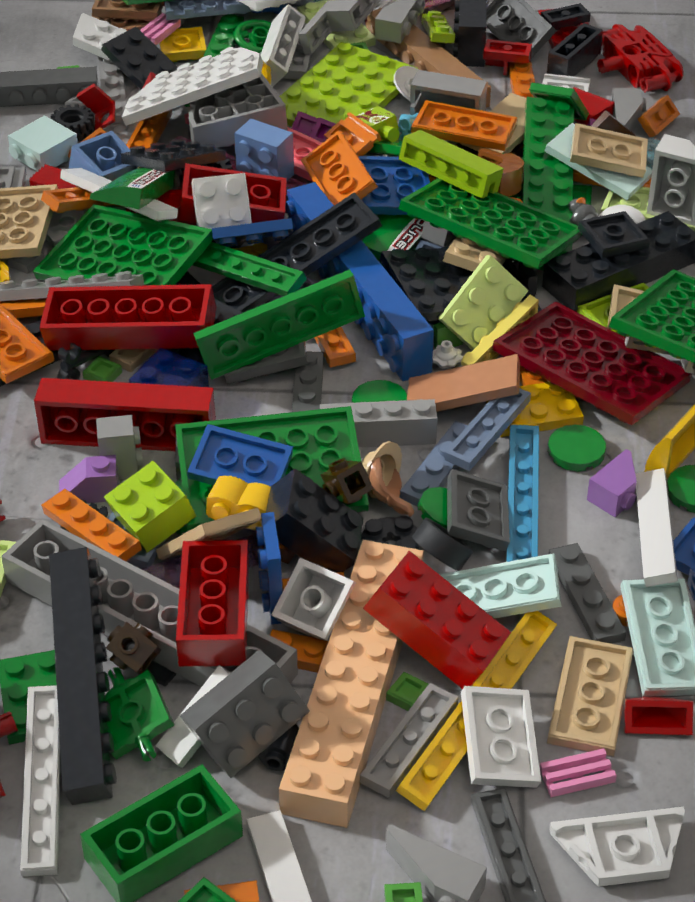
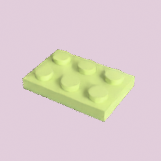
(482, 302)

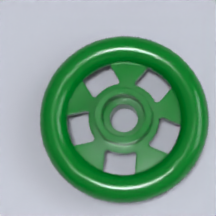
(256, 37)

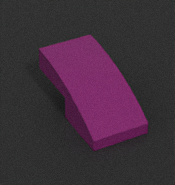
(312, 126)

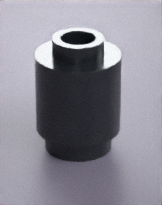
(278, 753)

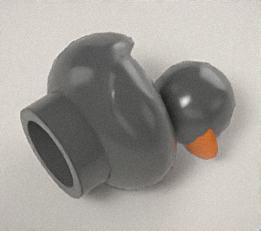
(581, 210)

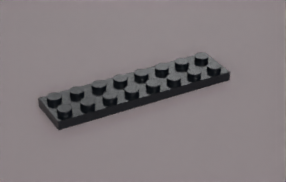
(306, 249)

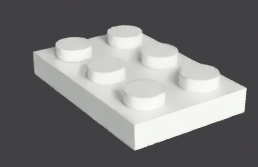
(500, 737)

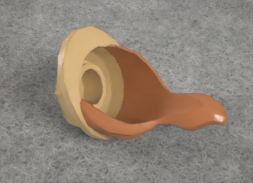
(384, 475)

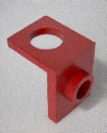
(99, 104)

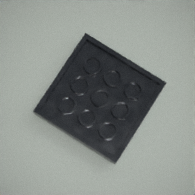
(425, 278)

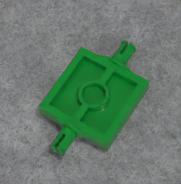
(136, 713)

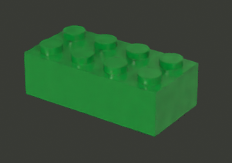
(162, 835)

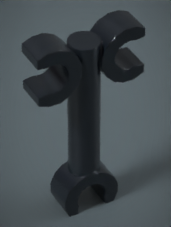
(75, 358)

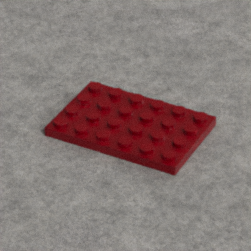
(592, 362)

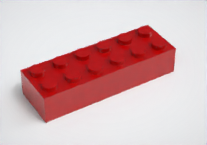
(127, 316)
(70, 407)

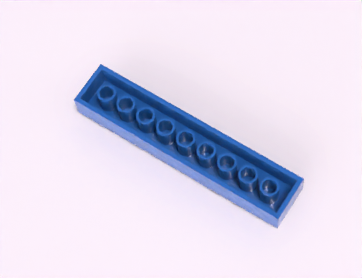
(390, 316)

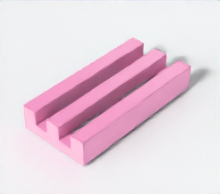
(160, 28)
(575, 768)

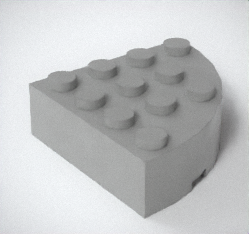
(223, 113)

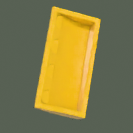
(674, 446)

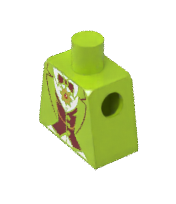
(381, 121)

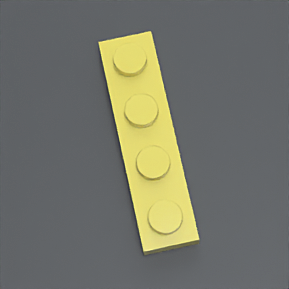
(484, 351)

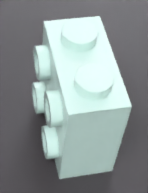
(42, 143)

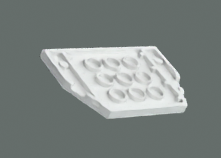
(193, 83)

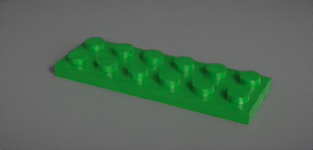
(280, 324)

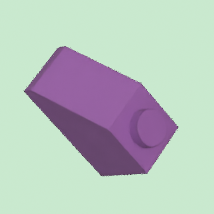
(92, 478)
(614, 485)

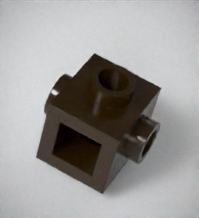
(346, 480)
(140, 656)

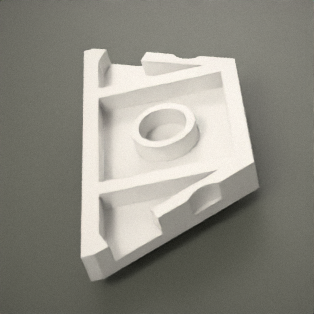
(93, 33)
(622, 845)

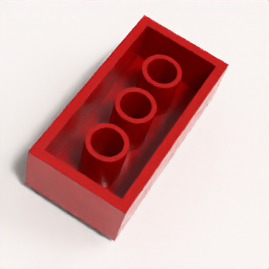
(265, 193)
(213, 603)
(437, 621)

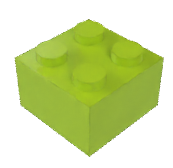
(150, 506)

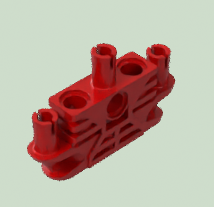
(639, 58)

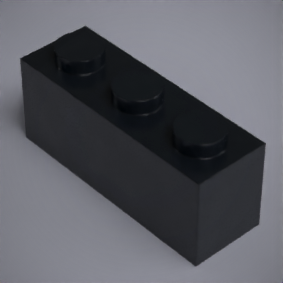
(575, 51)

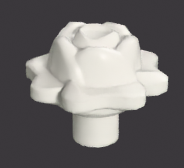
(446, 355)

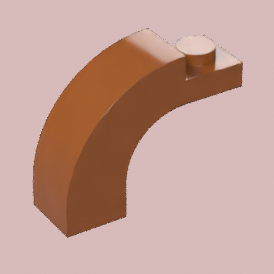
(513, 170)

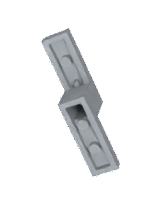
(334, 16)

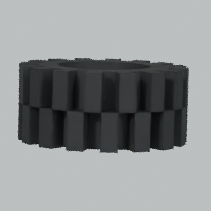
(76, 119)

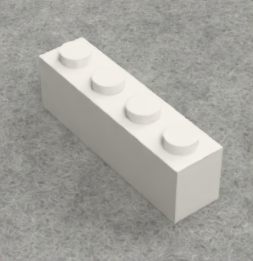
(282, 42)

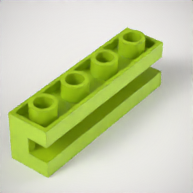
(451, 163)

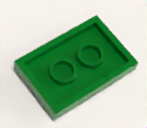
(16, 677)

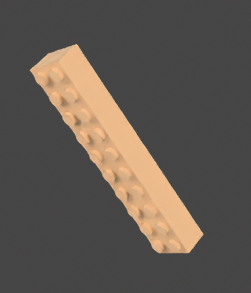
(345, 700)

